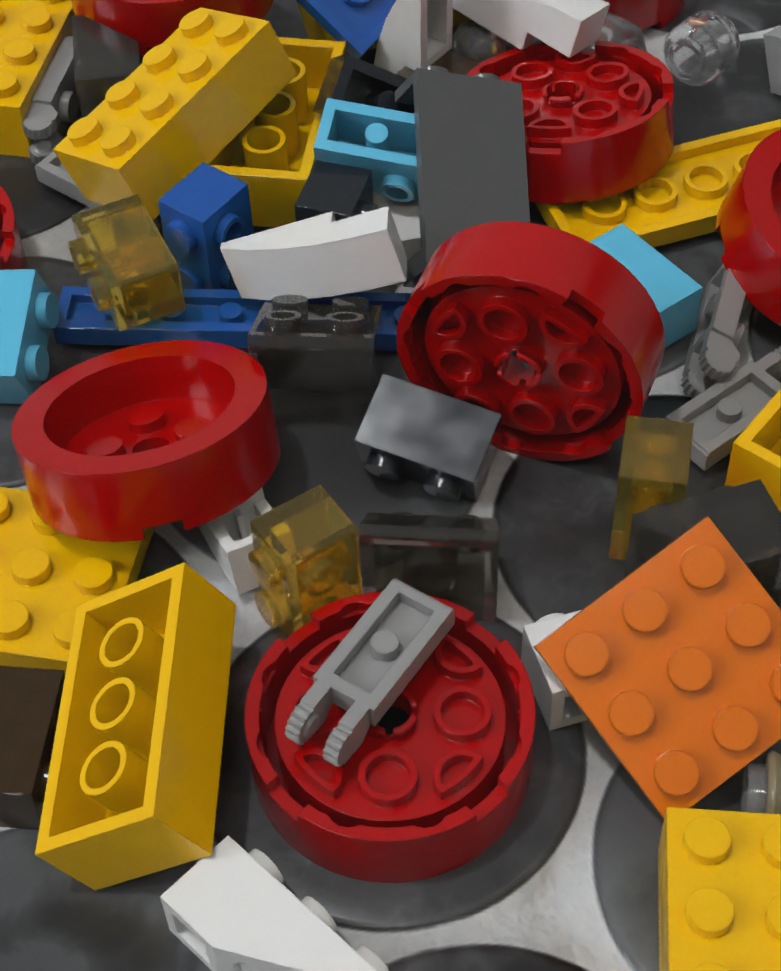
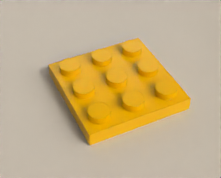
(46, 579)

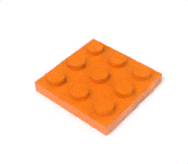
(677, 668)

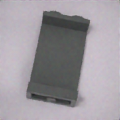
(465, 155)

